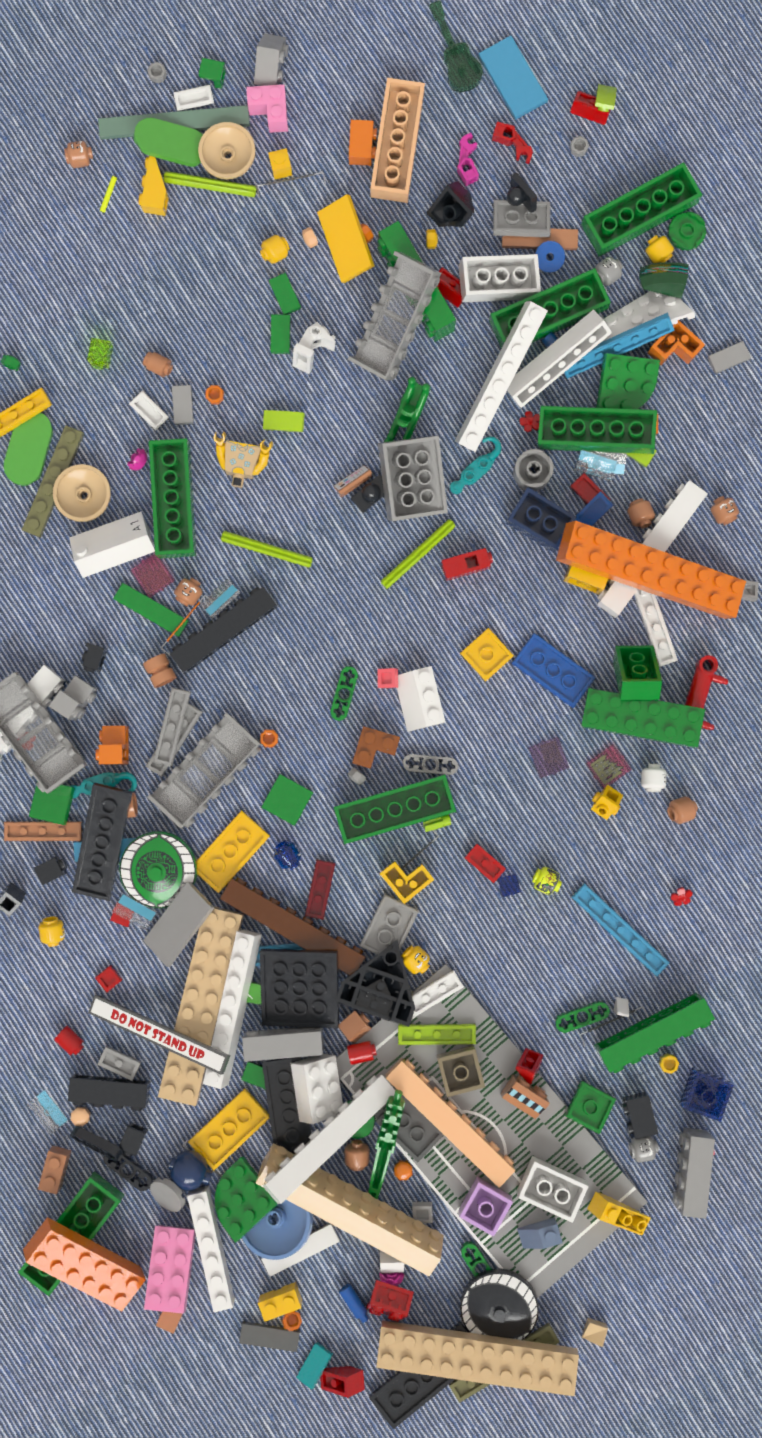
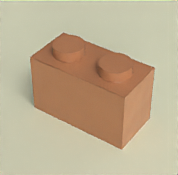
(54, 1169)

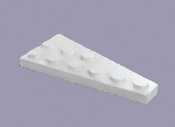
(645, 309)

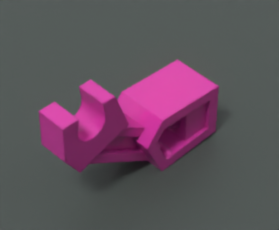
(467, 149)

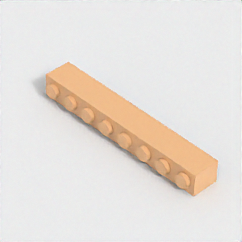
(450, 1122)

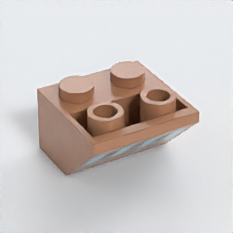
(525, 1097)

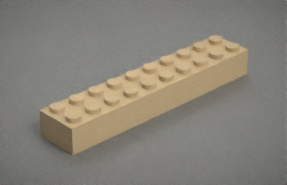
(201, 1002)
(361, 1215)
(478, 1358)

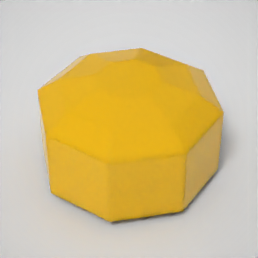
(431, 239)
(668, 1063)

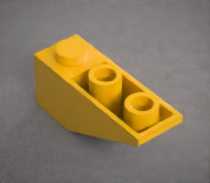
(154, 196)
(618, 1214)

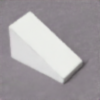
(621, 1007)

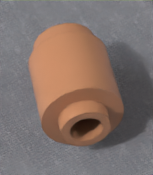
(158, 364)

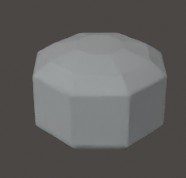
(157, 72)
(579, 146)
(356, 776)

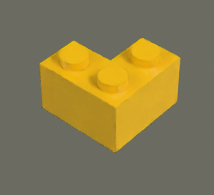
(406, 885)

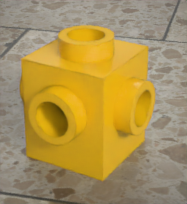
(606, 802)

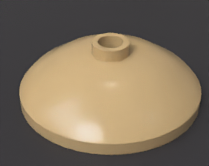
(223, 140)
(69, 490)

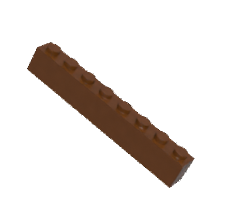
(289, 924)

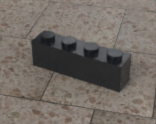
(108, 1091)

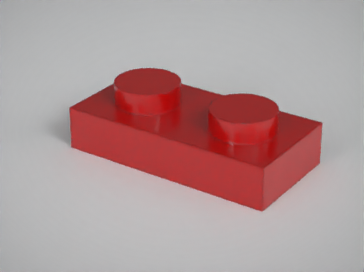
(485, 863)

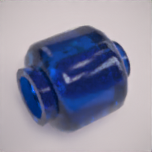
(287, 855)

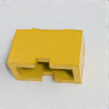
(280, 1301)

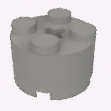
(542, 465)

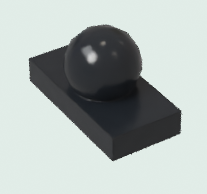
(521, 193)
(369, 494)

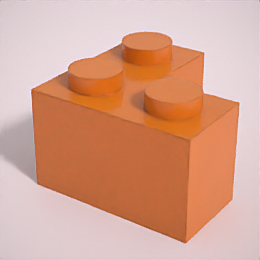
(680, 342)
(114, 745)

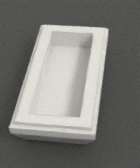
(193, 97)
(148, 410)

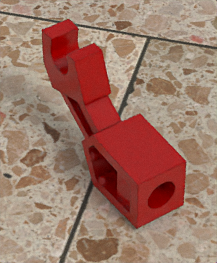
(520, 145)

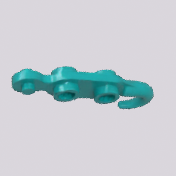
(477, 468)
(108, 778)

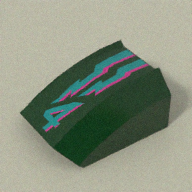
(665, 278)

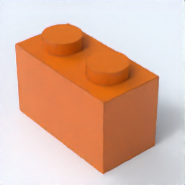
(361, 142)

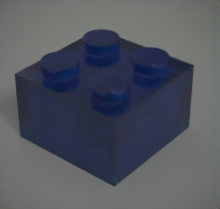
(706, 1094)

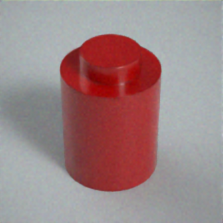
(69, 1041)
(361, 1052)

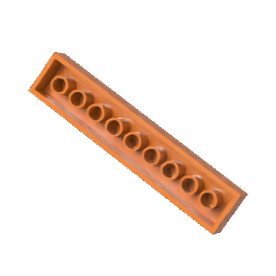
(650, 570)

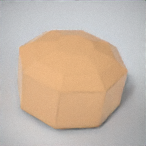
(309, 237)
(80, 1116)

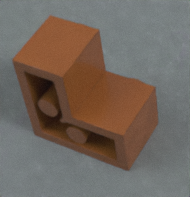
(372, 741)

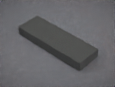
(269, 1336)

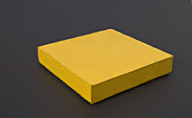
(486, 654)

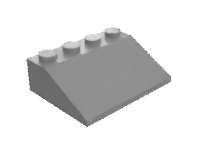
(412, 478)

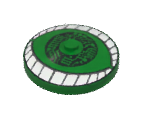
(157, 868)

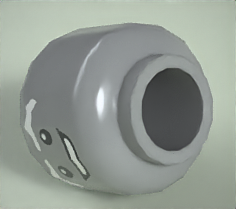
(609, 270)
(643, 1149)

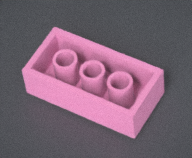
(170, 1269)

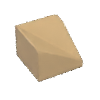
(595, 1331)

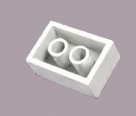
(316, 1088)
(552, 1189)

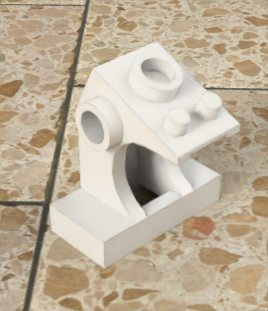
(303, 351)

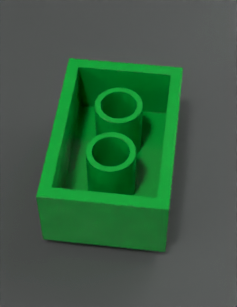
(637, 672)

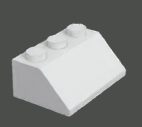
(420, 699)

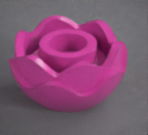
(138, 460)
(392, 1278)

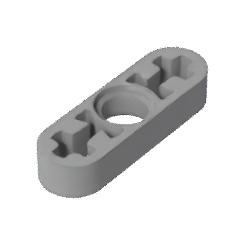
(435, 758)

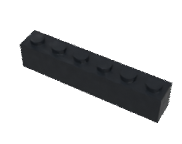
(223, 630)

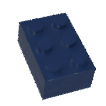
(540, 519)

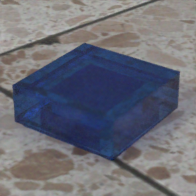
(509, 885)

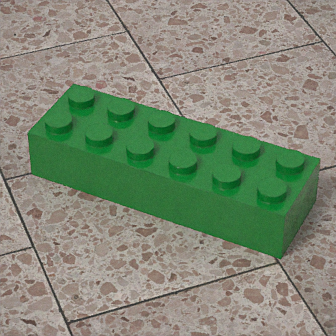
(641, 209)
(565, 304)
(437, 315)
(597, 429)
(172, 498)
(643, 718)
(394, 809)
(654, 1032)
(84, 1216)

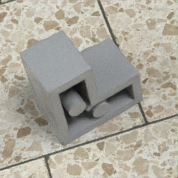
(269, 56)
(74, 699)

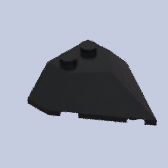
(380, 988)

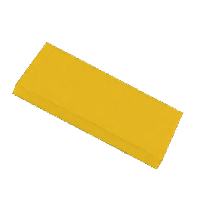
(345, 238)
(230, 851)
(229, 1128)

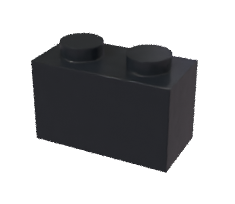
(640, 1115)

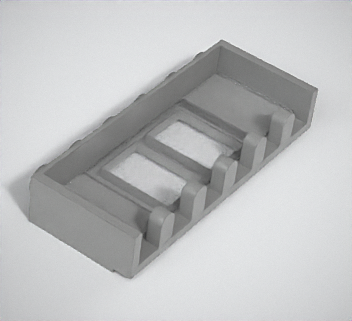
(396, 316)
(36, 736)
(205, 771)

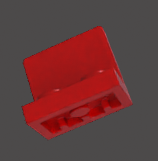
(390, 1301)

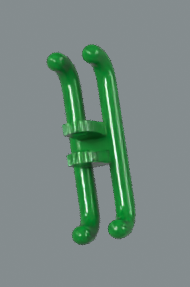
(408, 414)

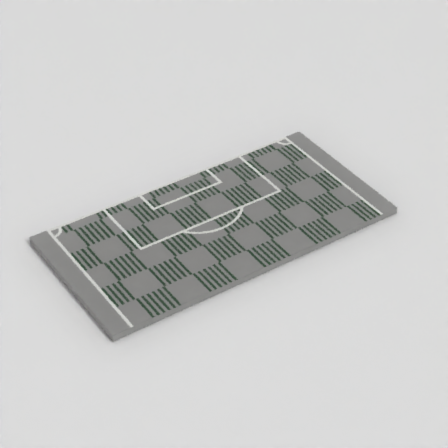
(516, 1133)

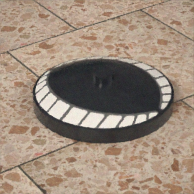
(499, 1305)

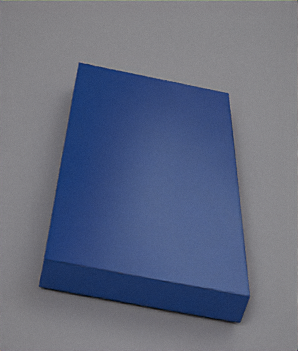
(553, 670)

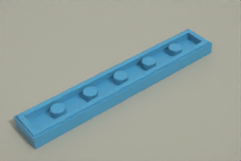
(623, 343)
(620, 929)

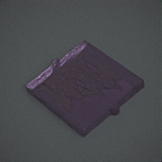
(548, 757)

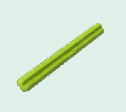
(210, 184)
(267, 549)
(418, 553)

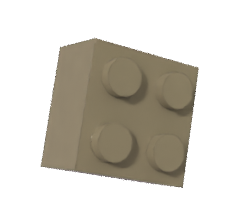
(460, 1071)

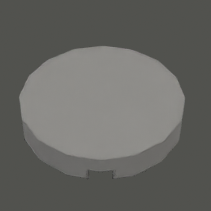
(167, 1194)

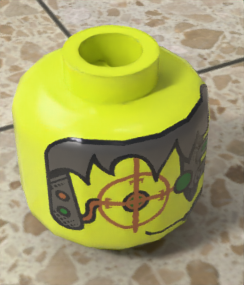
(546, 880)

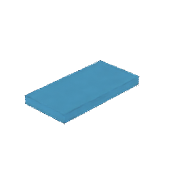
(513, 77)

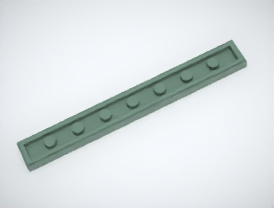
(196, 119)

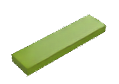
(437, 1034)

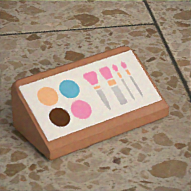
(353, 481)

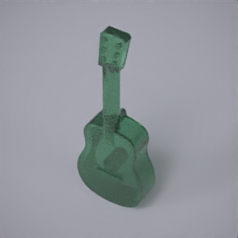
(463, 68)

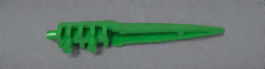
(386, 1141)

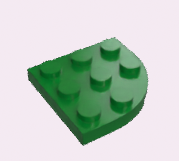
(626, 381)
(240, 1200)

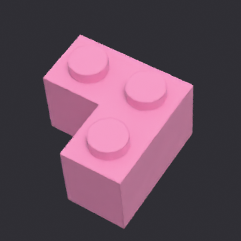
(269, 101)

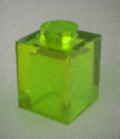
(100, 353)

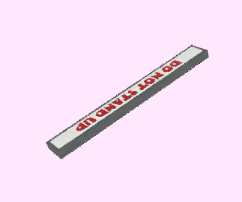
(159, 1034)

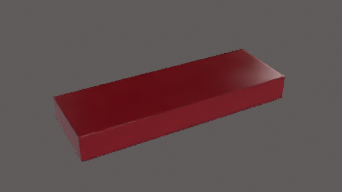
(320, 889)

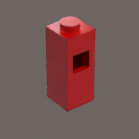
(466, 564)

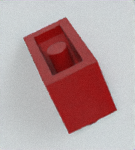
(343, 1380)

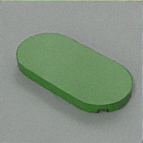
(168, 141)
(28, 450)

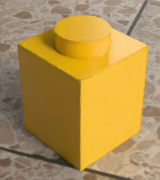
(280, 164)

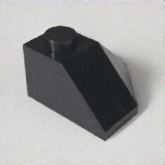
(452, 206)

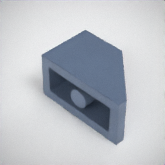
(540, 1234)

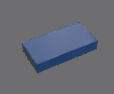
(594, 509)

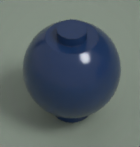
(189, 1170)

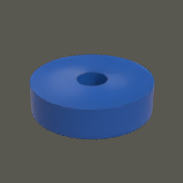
(558, 256)

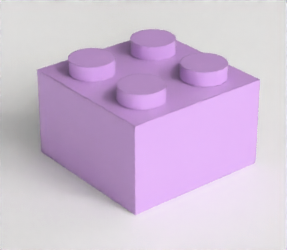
(485, 1206)

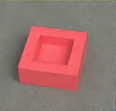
(388, 678)

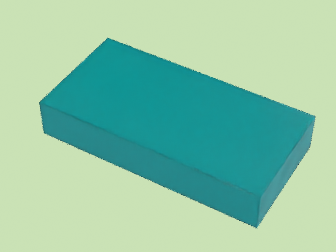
(314, 1365)

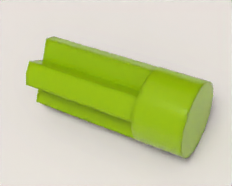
(436, 823)

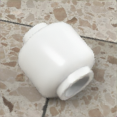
(653, 778)

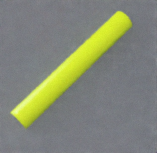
(108, 194)

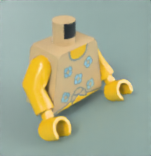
(241, 459)

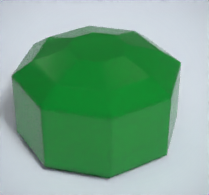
(10, 362)

